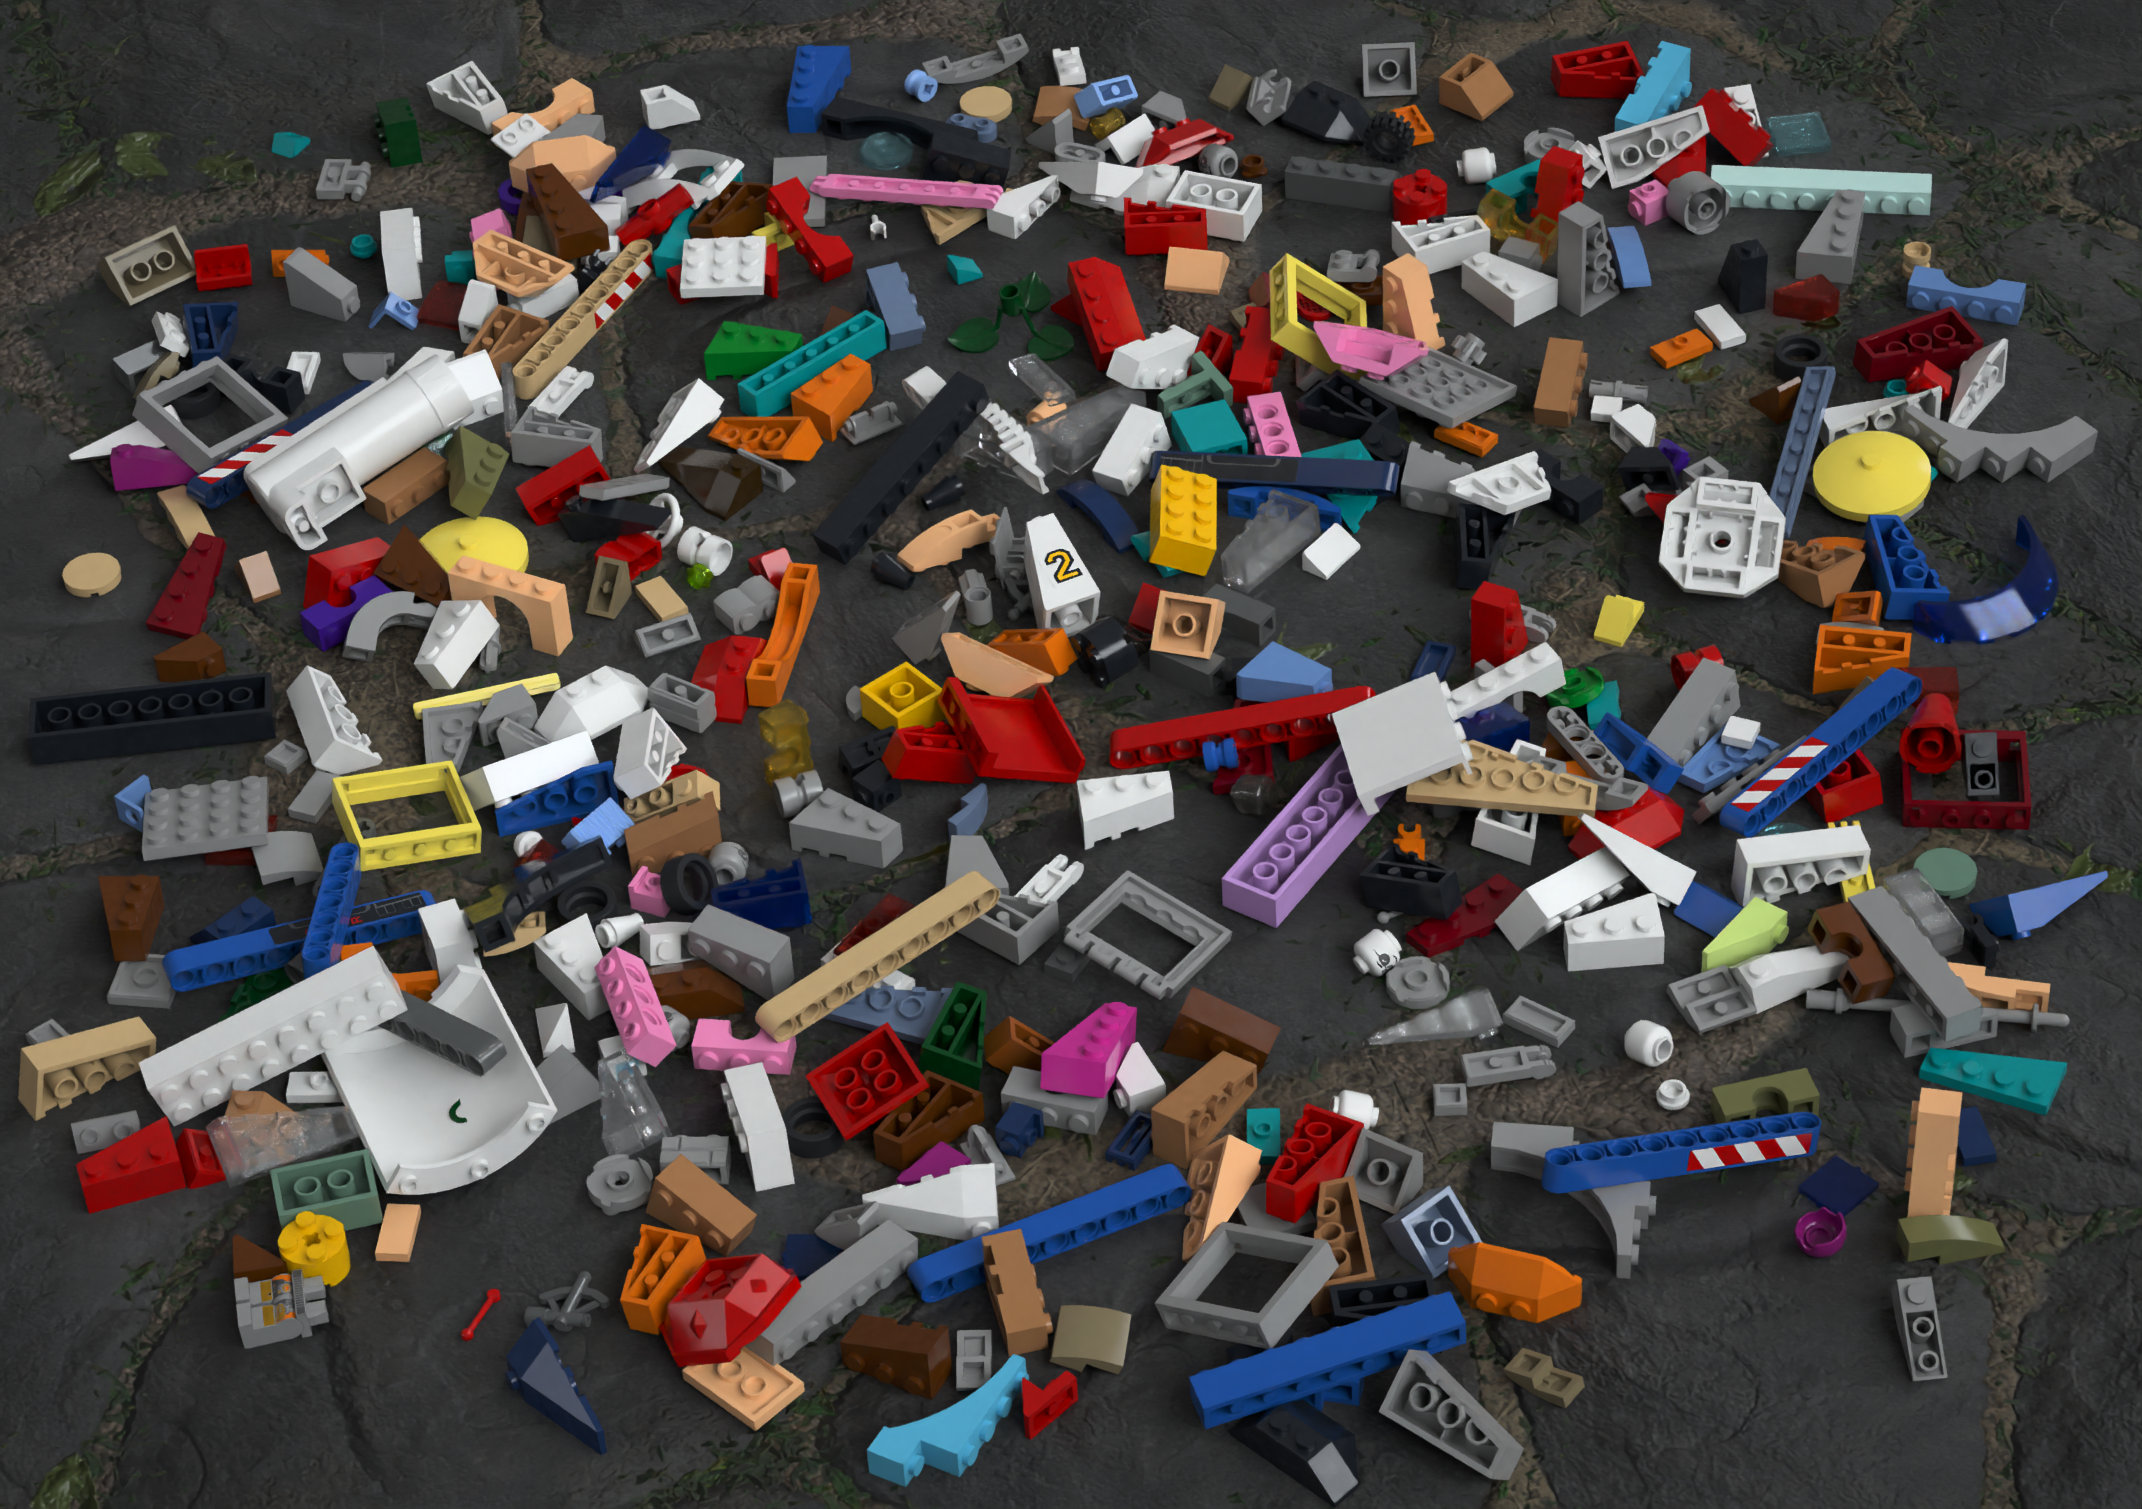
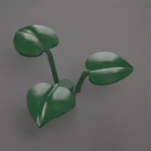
(1028, 295)

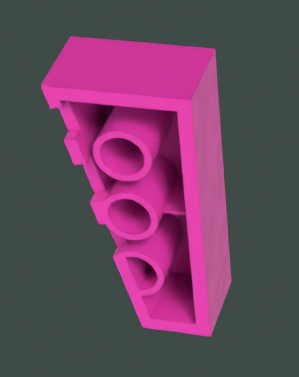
(1090, 1053)

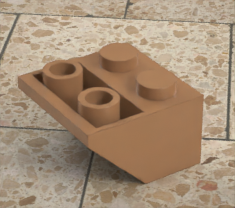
(1474, 87)

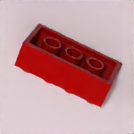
(1103, 307)

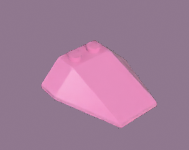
(1369, 349)

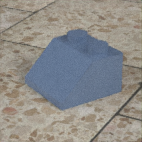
(1429, 1229)

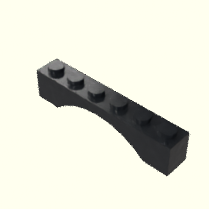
(858, 120)

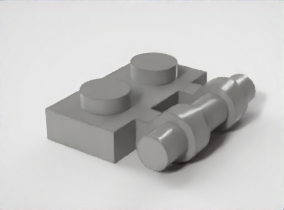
(335, 179)

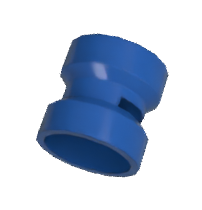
(1221, 754)

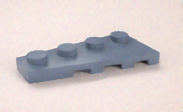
(907, 1011)

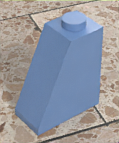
(1281, 675)

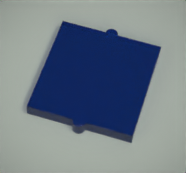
(1838, 1186)
(807, 1254)

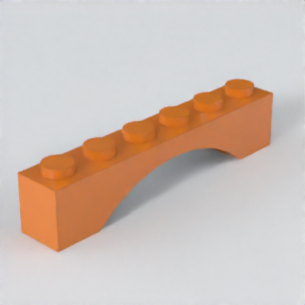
(796, 603)

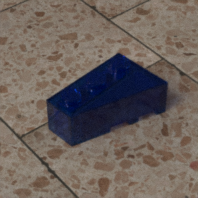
(770, 901)

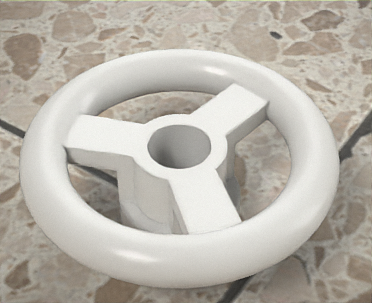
(673, 524)

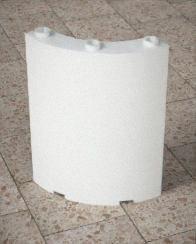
(405, 1096)

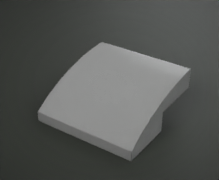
(288, 856)
(1711, 999)

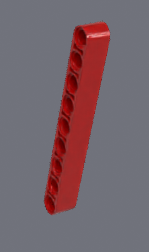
(1247, 725)

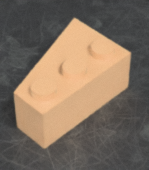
(1408, 303)

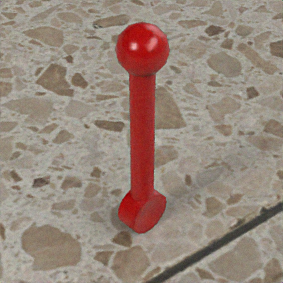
(493, 1296)

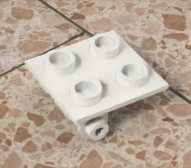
(519, 135)

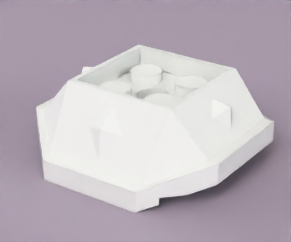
(1717, 511)

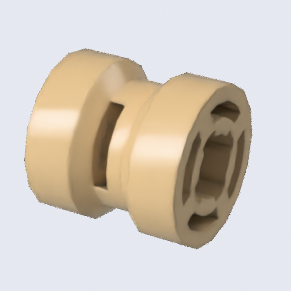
(1915, 254)

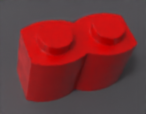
(637, 549)

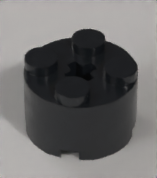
(1105, 651)

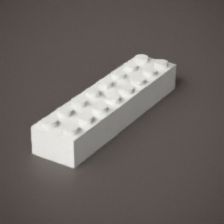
(273, 1036)

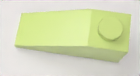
(1749, 934)

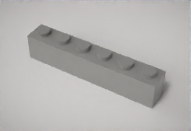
(1918, 966)
(838, 1290)

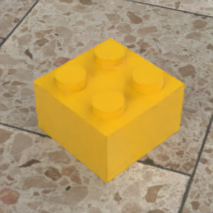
(901, 699)

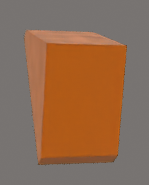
(1858, 607)

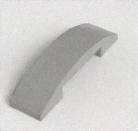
(979, 66)
(1618, 796)

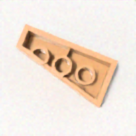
(1933, 1152)

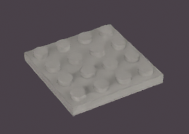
(1442, 389)
(205, 818)

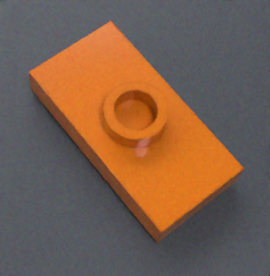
(1423, 132)
(1681, 348)
(1468, 437)

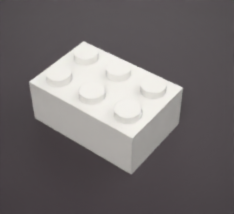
(1229, 203)

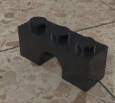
(280, 387)
(1573, 498)

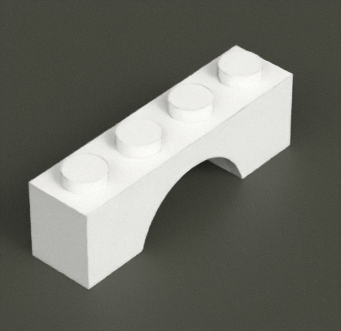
(1534, 671)

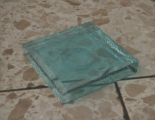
(1798, 134)

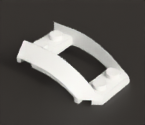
(660, 181)

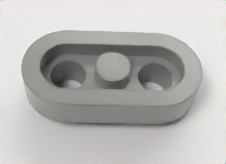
(1078, 153)

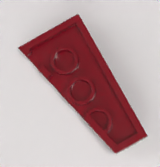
(1471, 919)

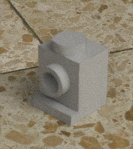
(1705, 468)

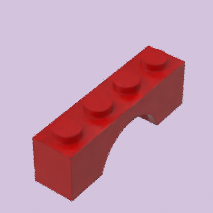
(825, 254)

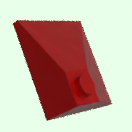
(867, 1081)

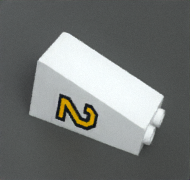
(1058, 579)

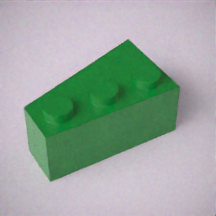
(747, 349)

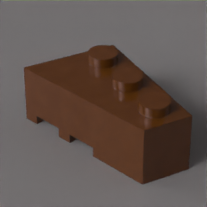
(733, 212)
(131, 913)
(1213, 1026)
(932, 1116)
(899, 1354)

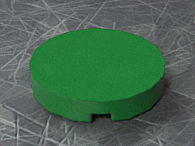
(1579, 689)

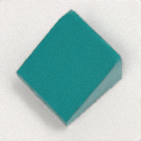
(289, 144)
(962, 269)

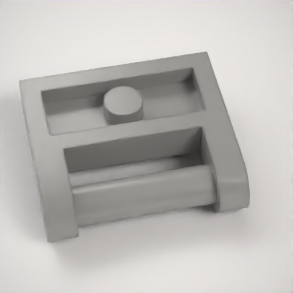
(1344, 266)

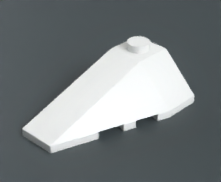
(1647, 146)
(1094, 178)
(1153, 185)
(1979, 382)
(680, 418)
(132, 434)
(1651, 868)
(1786, 974)

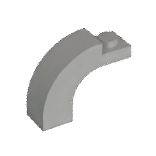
(379, 614)

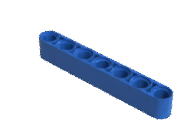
(332, 909)

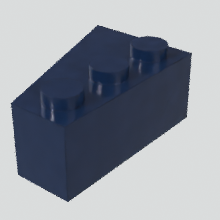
(209, 330)

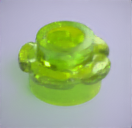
(699, 576)

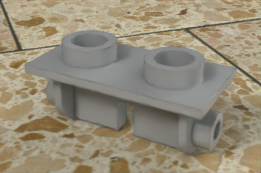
(864, 427)
(104, 1131)
(983, 1150)

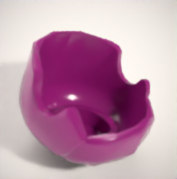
(1820, 1233)

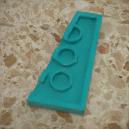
(2005, 1079)

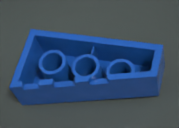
(814, 82)
(1899, 568)

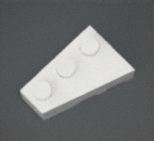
(468, 97)
(1131, 450)
(568, 962)

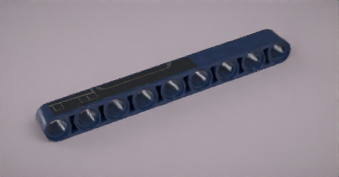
(1295, 473)

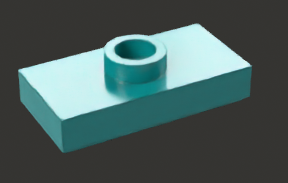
(1264, 1133)

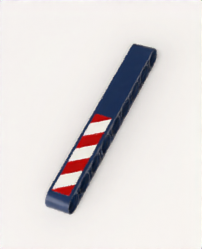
(227, 479)

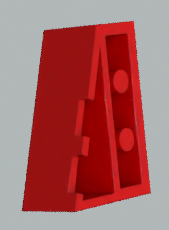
(1596, 72)
(1156, 228)
(1258, 357)
(547, 492)
(340, 568)
(1496, 625)
(132, 1169)

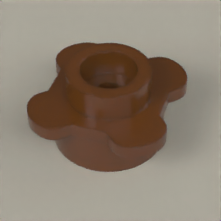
(1253, 166)

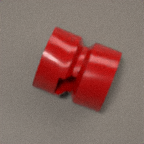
(1685, 663)

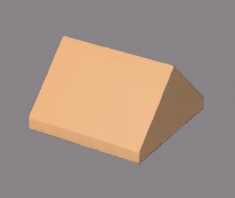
(1195, 270)

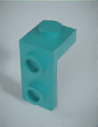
(460, 267)

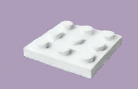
(723, 267)

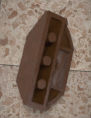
(696, 989)

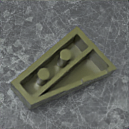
(473, 470)

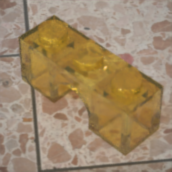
(1499, 215)
(786, 732)

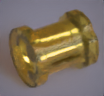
(1108, 123)

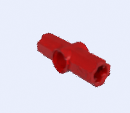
(655, 215)

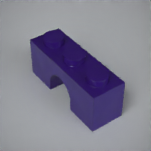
(329, 625)

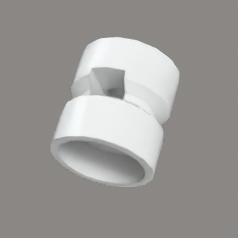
(703, 548)

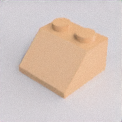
(1187, 624)

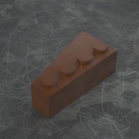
(565, 216)

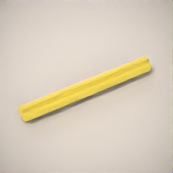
(533, 685)

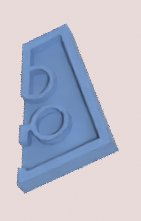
(1721, 762)

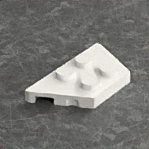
(1505, 485)

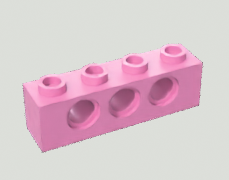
(1270, 426)
(635, 1006)

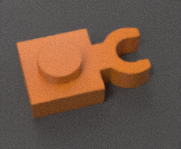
(1411, 841)

